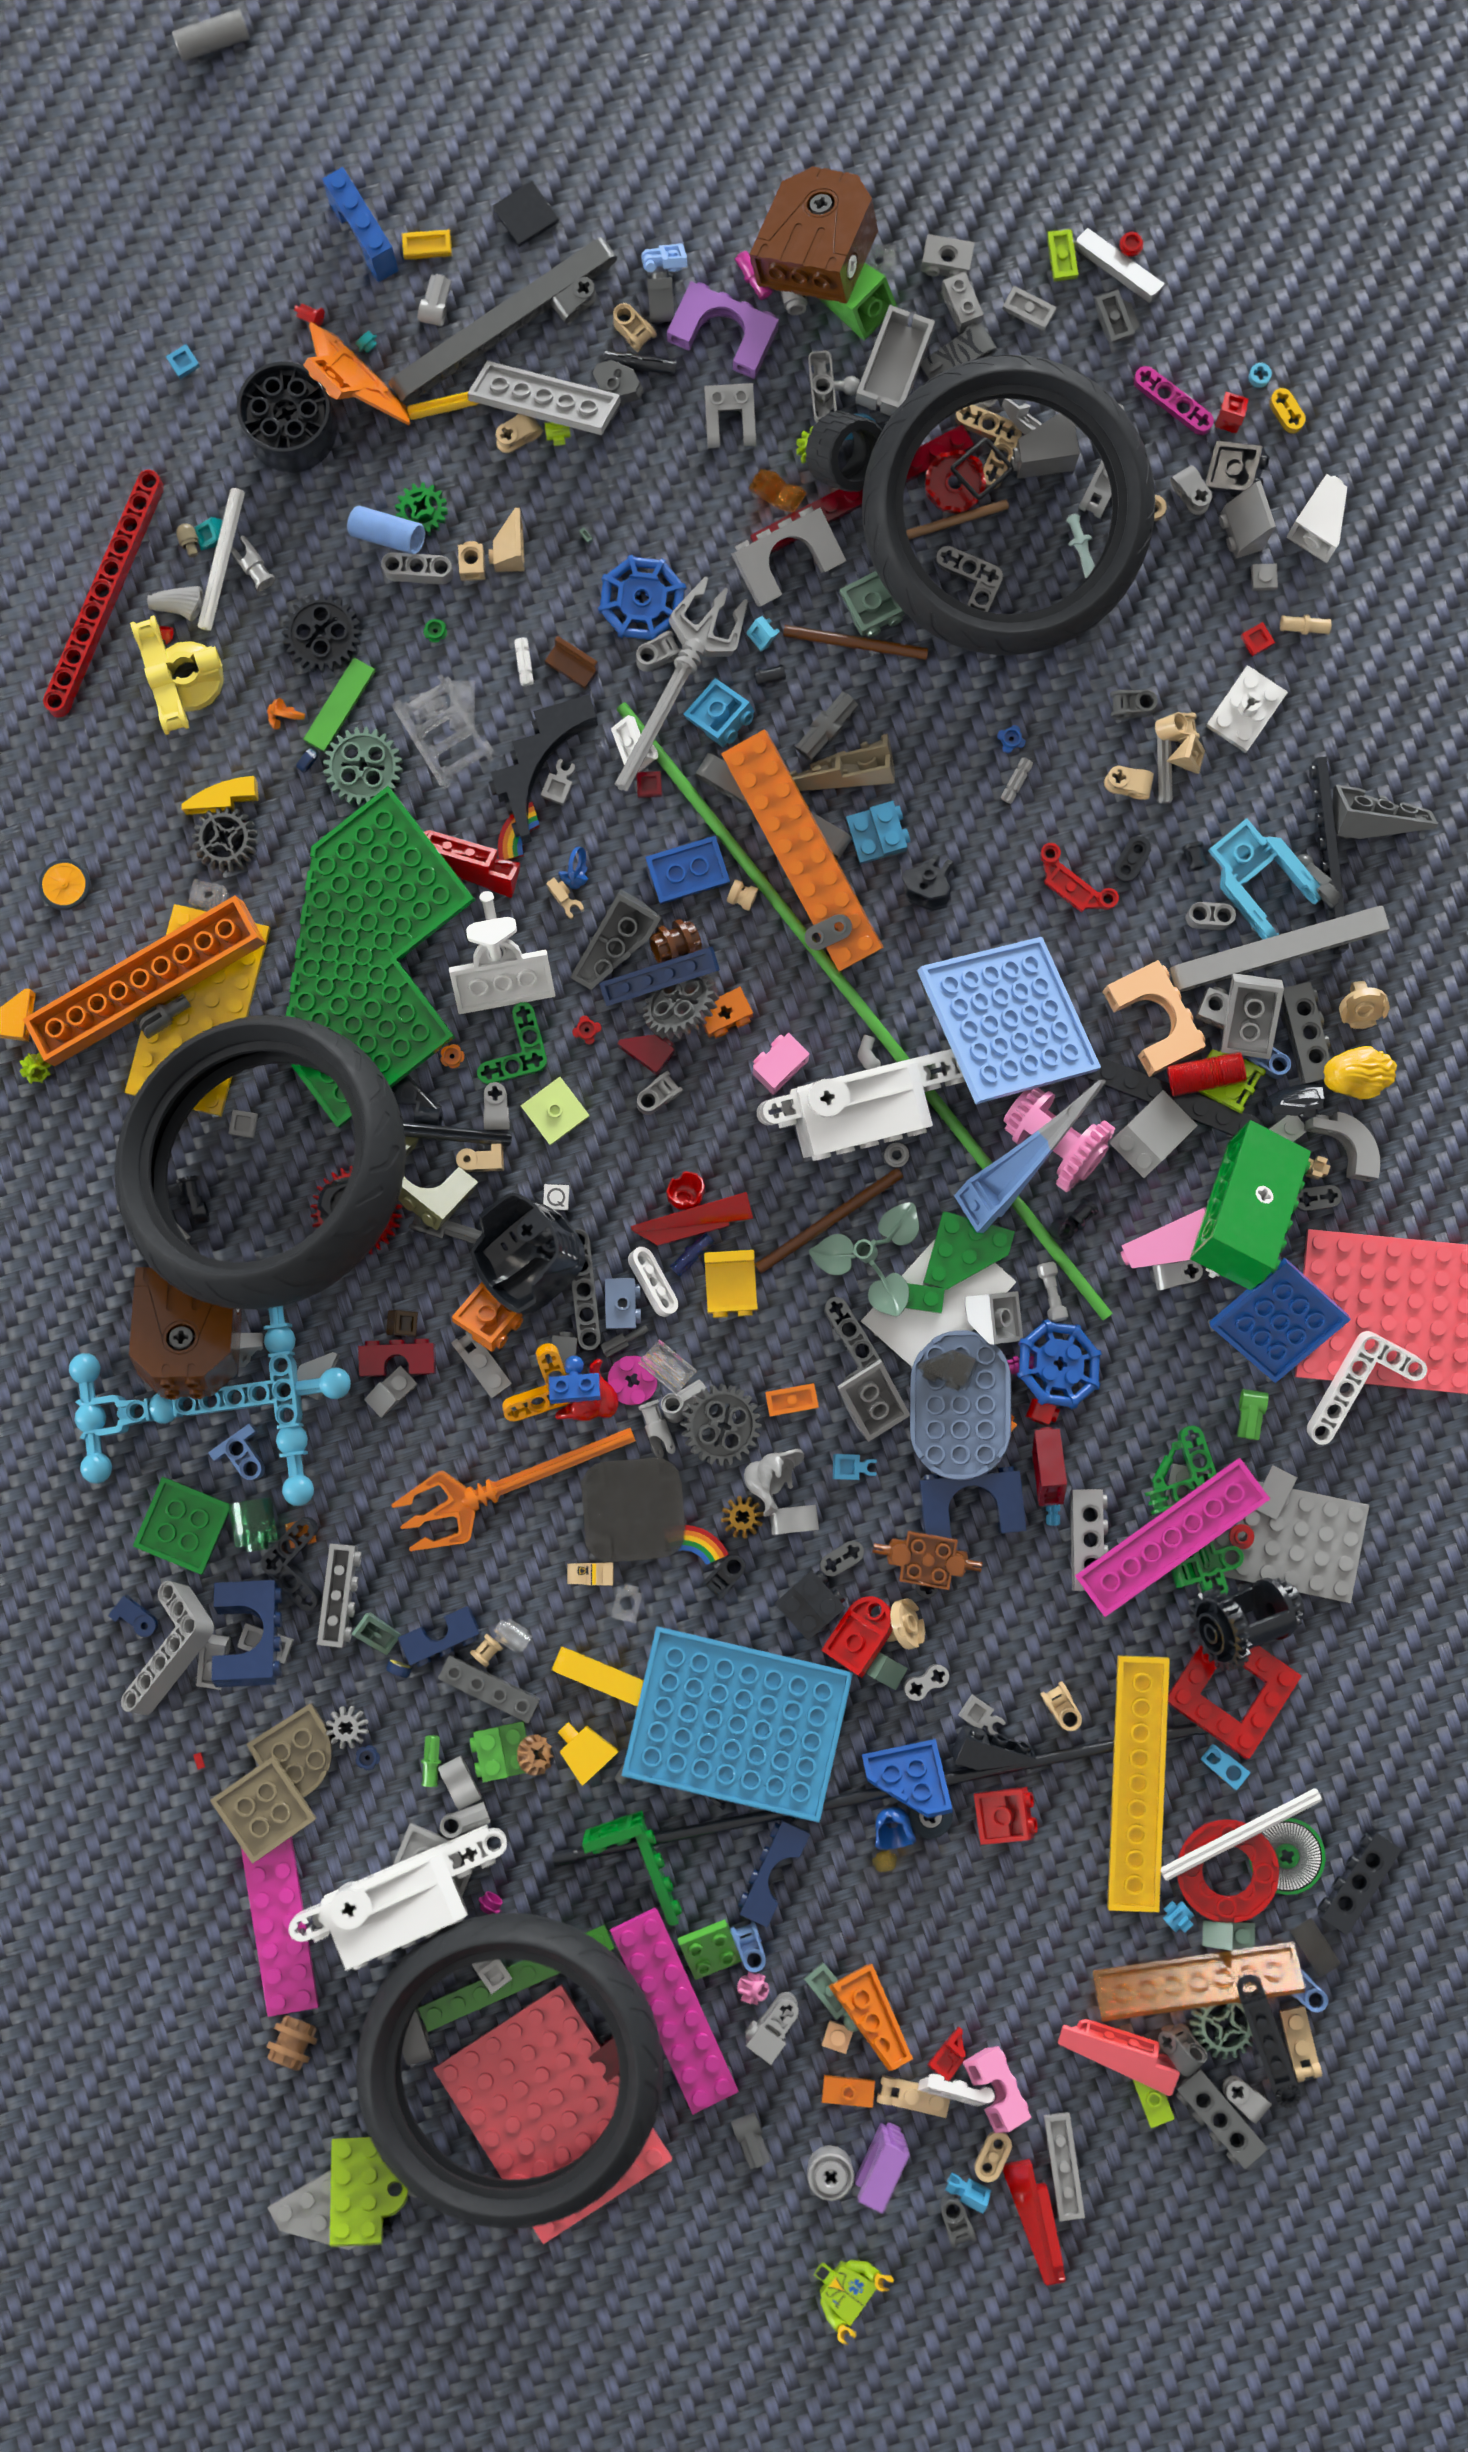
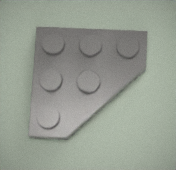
(306, 2211)

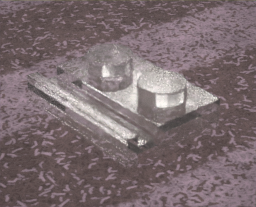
(667, 1366)

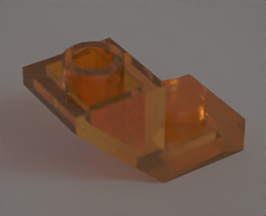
(775, 491)

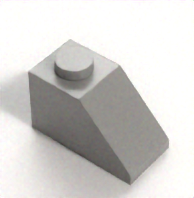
(315, 1368)

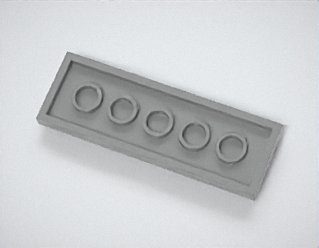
(544, 397)

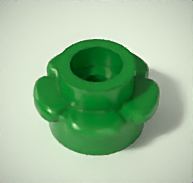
(435, 624)

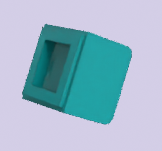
(208, 533)

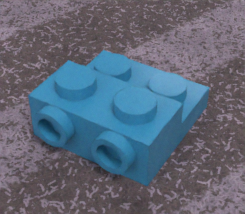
(720, 713)
(878, 832)

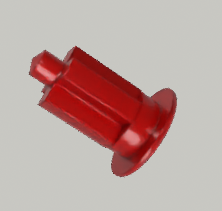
(310, 314)

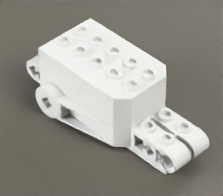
(863, 1105)
(399, 1901)

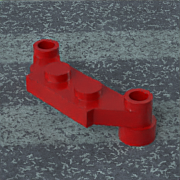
(1072, 887)

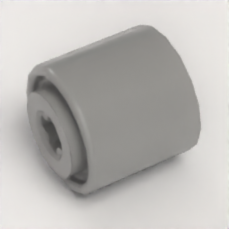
(830, 2159)

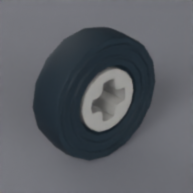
(929, 1829)

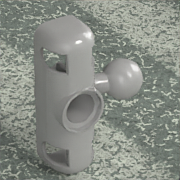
(826, 401)

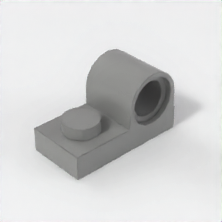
(214, 1646)

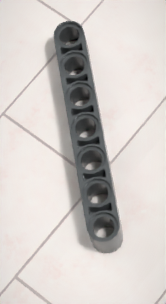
(718, 775)

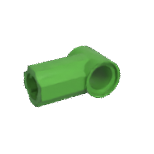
(1252, 1407)

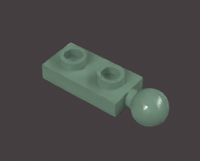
(819, 1981)

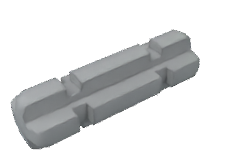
(1016, 780)

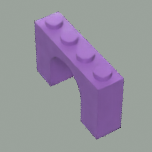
(703, 304)
(882, 2166)

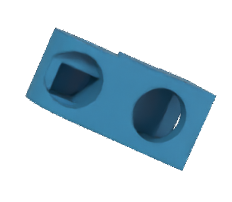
(1225, 1766)

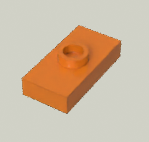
(791, 1400)
(848, 2091)

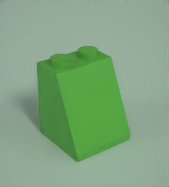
(866, 304)

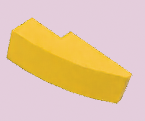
(222, 796)

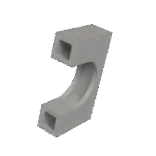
(754, 557)

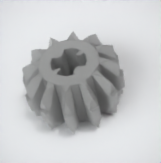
(348, 1736)

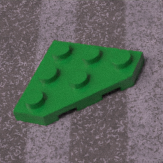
(964, 1252)

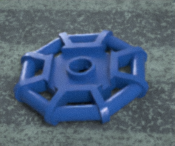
(632, 587)
(1070, 1357)

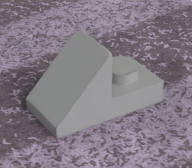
(390, 1391)

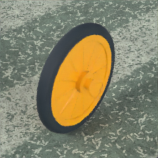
(64, 884)

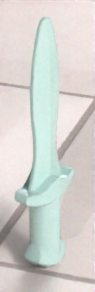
(1081, 543)

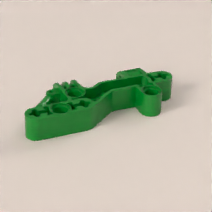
(1207, 1560)

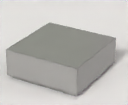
(243, 1124)

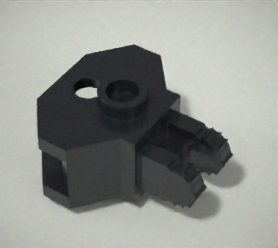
(929, 883)

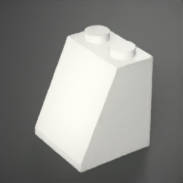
(1321, 519)

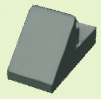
(1228, 1934)

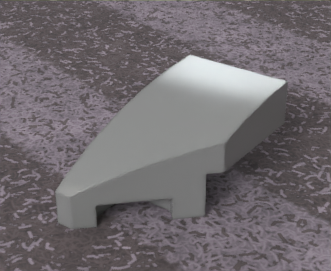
(1019, 416)

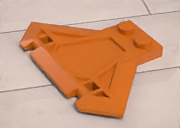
(348, 376)

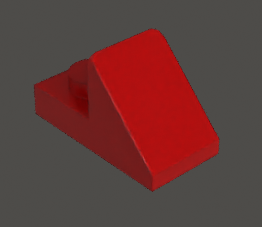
(1231, 412)

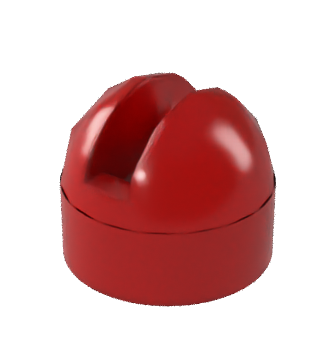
(166, 633)

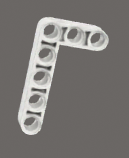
(1357, 1380)

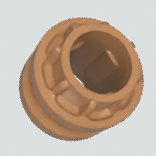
(292, 2043)

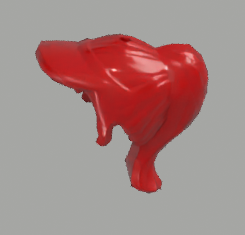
(591, 1409)

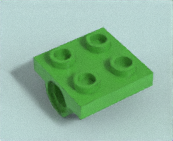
(709, 1949)

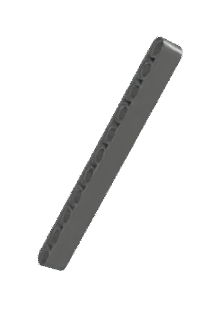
(500, 322)

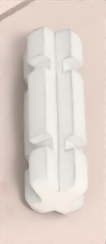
(523, 661)

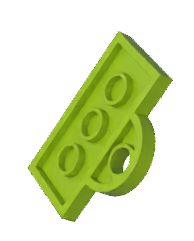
(360, 2193)

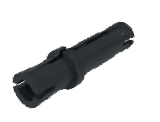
(643, 363)

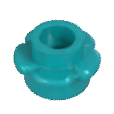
(366, 342)

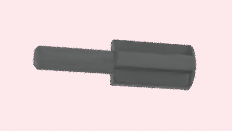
(621, 1342)

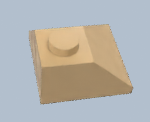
(509, 545)

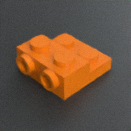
(486, 1319)

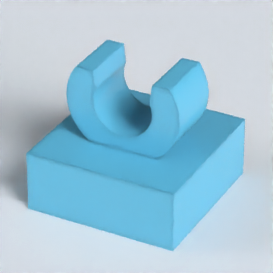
(762, 633)

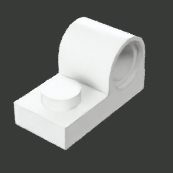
(626, 736)

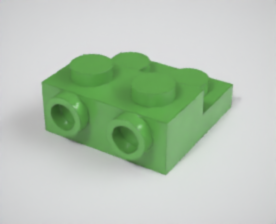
(498, 1751)

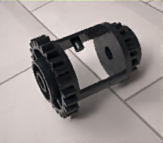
(1224, 1627)

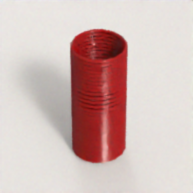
(1198, 1075)

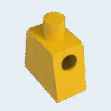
(585, 1751)

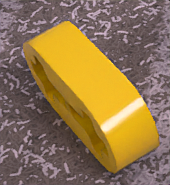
(1282, 413)

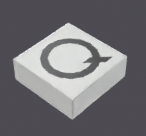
(556, 1196)

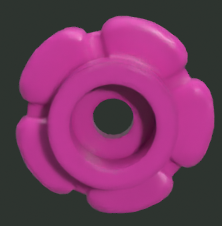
(490, 1903)

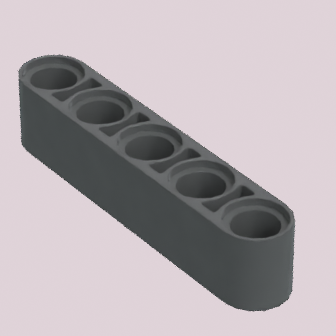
(588, 1302)

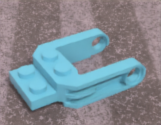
(1246, 853)

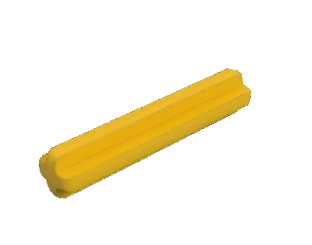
(439, 406)

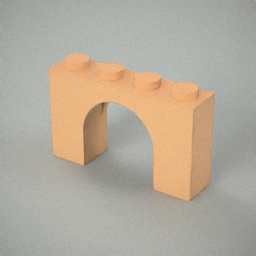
(1154, 985)

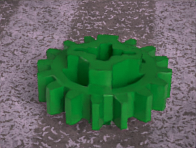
(424, 499)

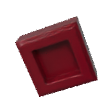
(649, 784)

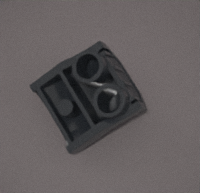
(1296, 1100)

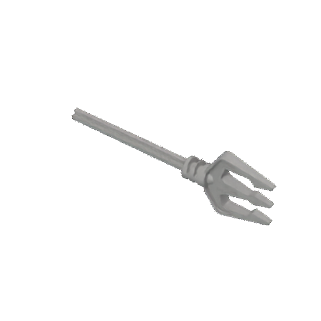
(696, 643)

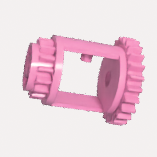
(1079, 1152)

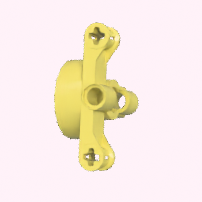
(178, 694)

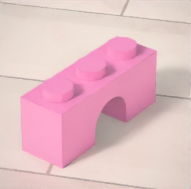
(1009, 2107)

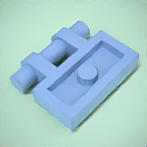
(669, 256)

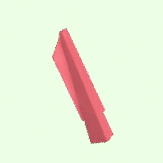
(1123, 2053)

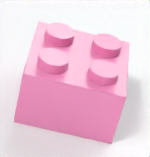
(780, 1063)

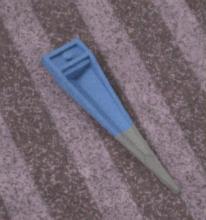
(999, 1184)

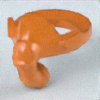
(279, 708)

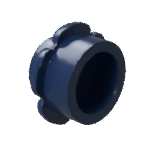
(361, 1754)

